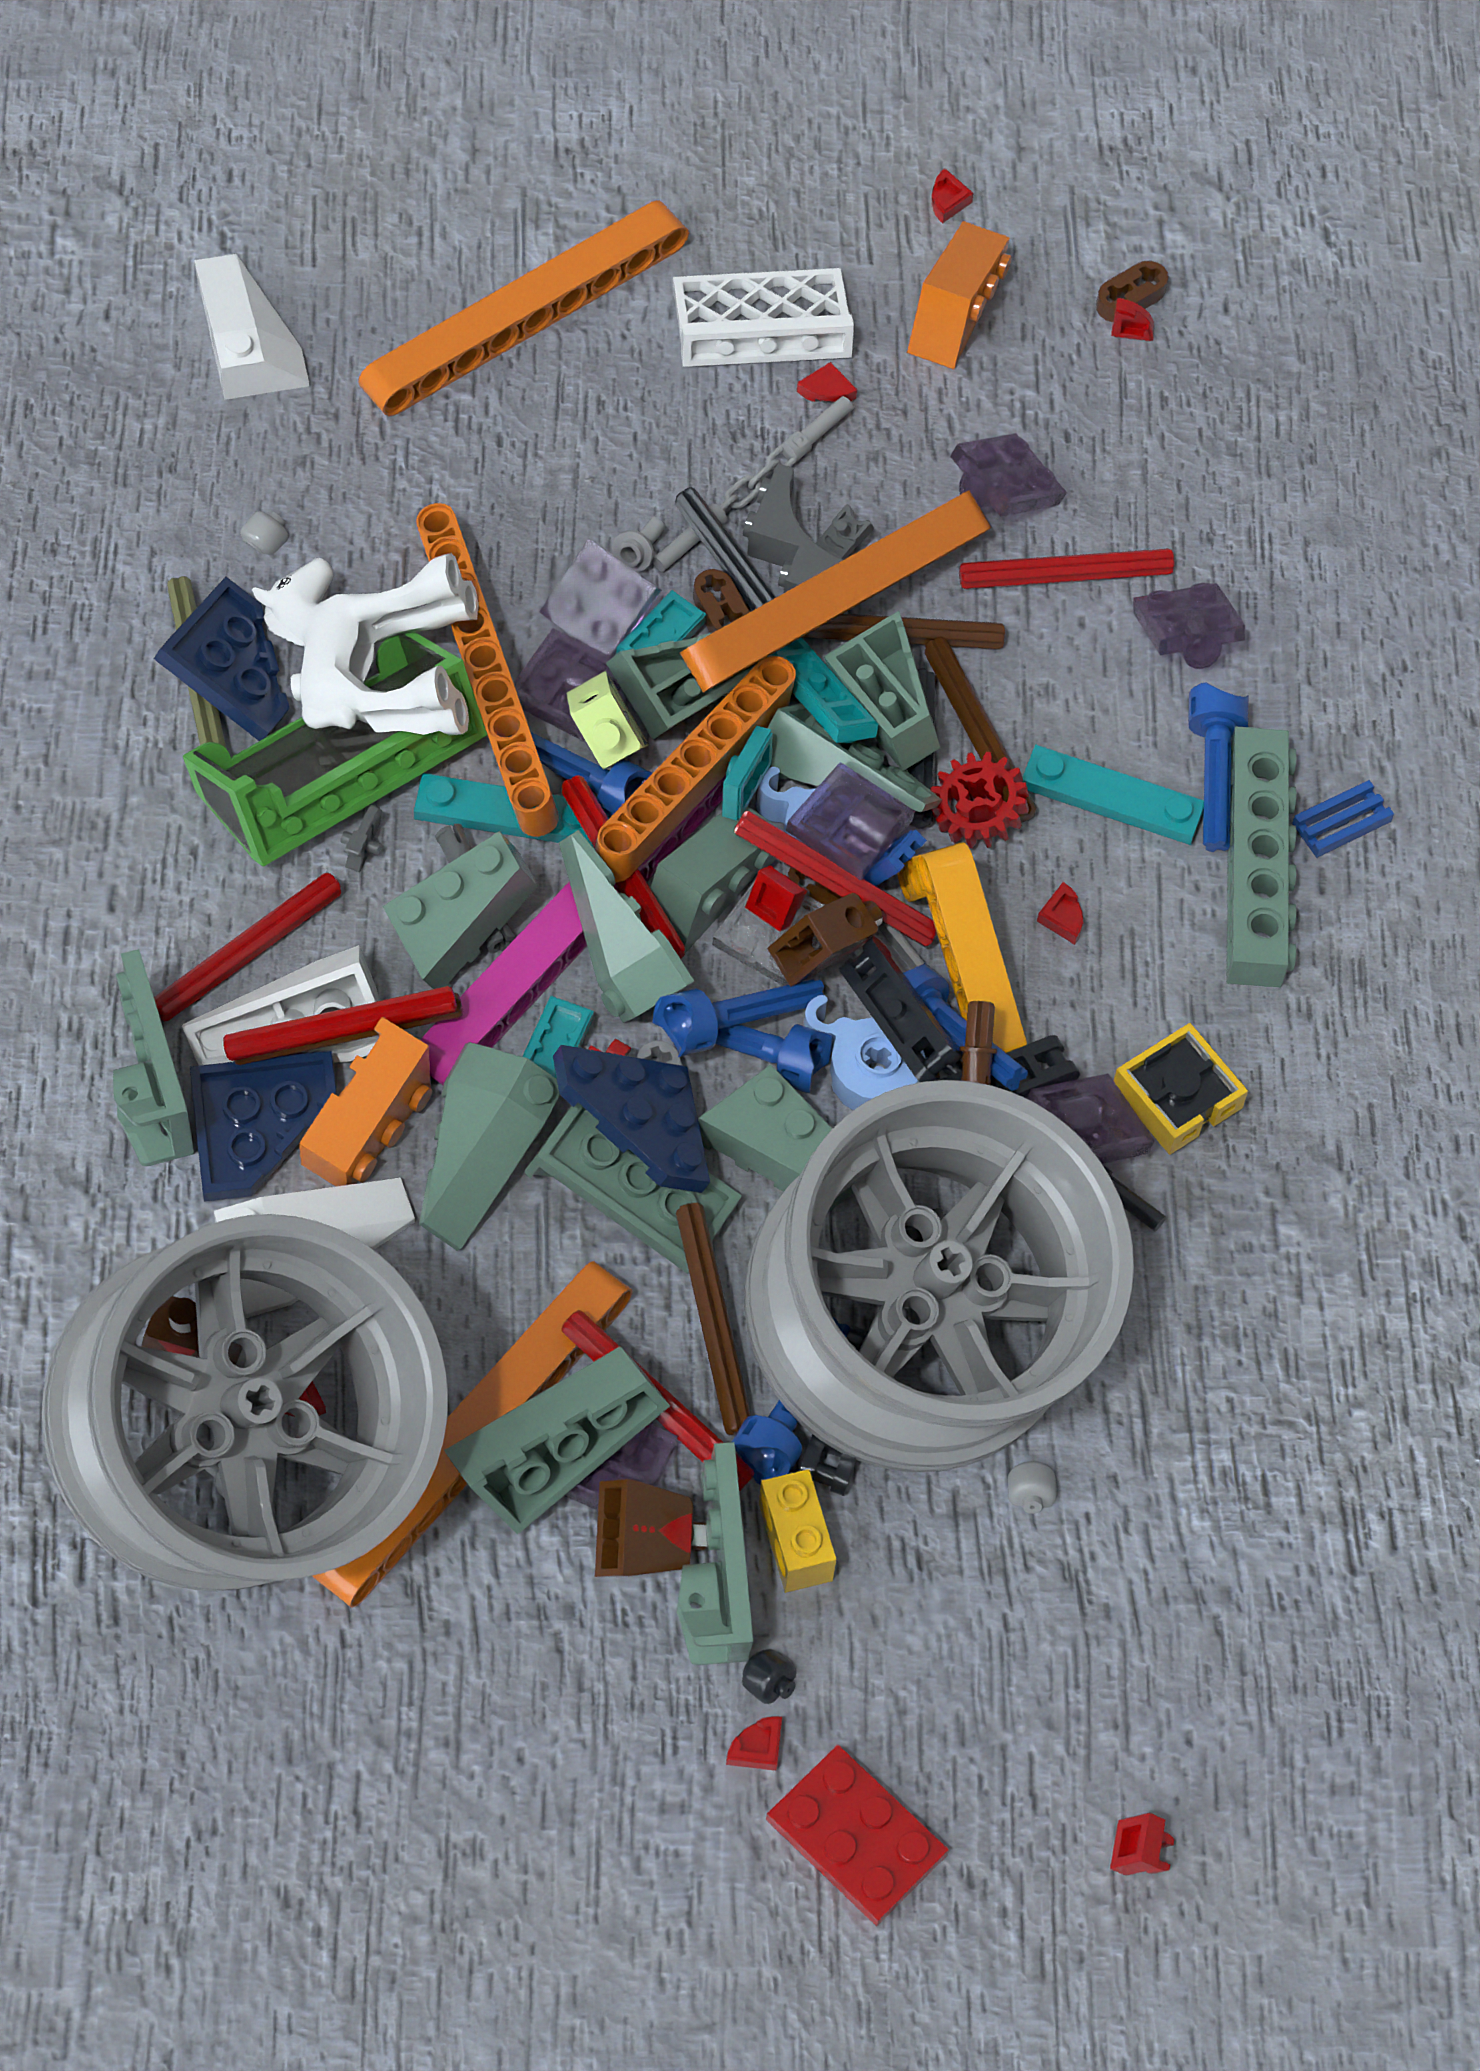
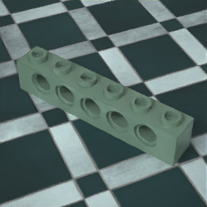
(1248, 956)

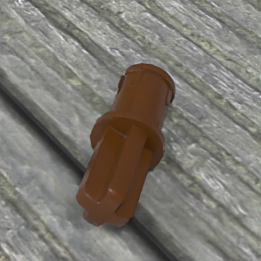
(978, 1043)

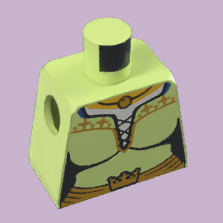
(605, 721)

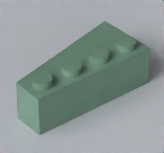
(557, 1438)

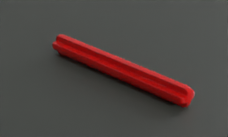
(1066, 568)
(592, 818)
(832, 877)
(246, 946)
(338, 1023)
(676, 1417)

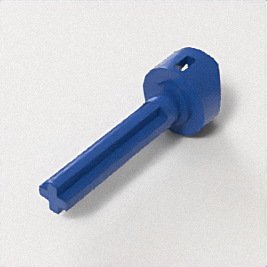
(1214, 716)
(611, 785)
(934, 992)
(695, 1021)
(794, 1055)
(769, 1441)

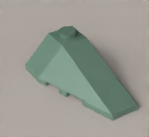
(810, 754)
(626, 958)
(486, 1127)

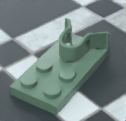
(148, 1090)
(619, 1187)
(723, 1625)

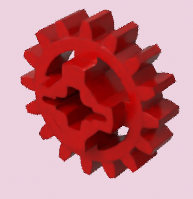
(979, 800)

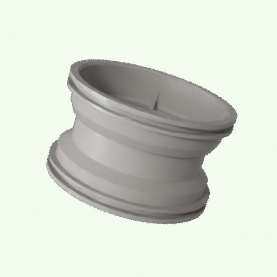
(1014, 1163)
(360, 1308)

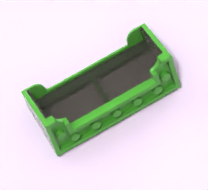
(315, 778)

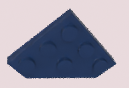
(228, 659)
(640, 1109)
(255, 1117)

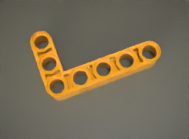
(965, 934)

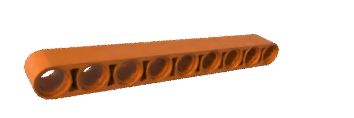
(523, 308)
(834, 591)
(493, 683)
(526, 1369)

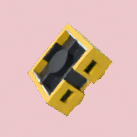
(1180, 1088)

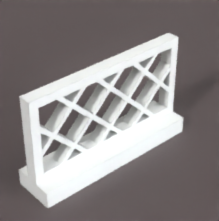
(764, 336)

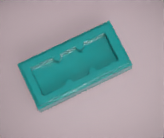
(669, 621)
(746, 772)
(559, 1025)

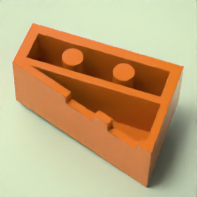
(957, 293)
(370, 1109)

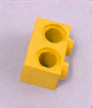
(797, 1530)

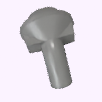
(636, 547)

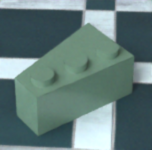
(886, 682)
(663, 685)
(706, 876)
(459, 908)
(766, 1129)

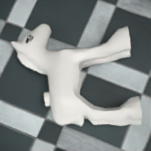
(341, 641)

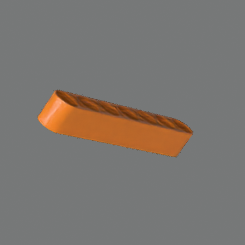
(693, 767)

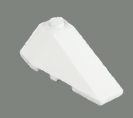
(247, 335)
(314, 989)
(363, 1210)

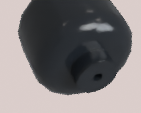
(769, 1676)

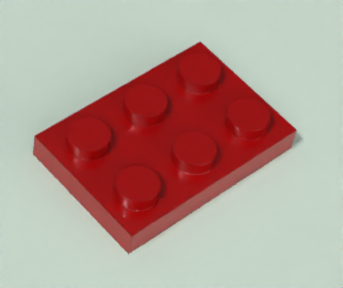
(857, 1835)

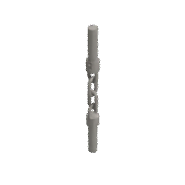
(792, 449)

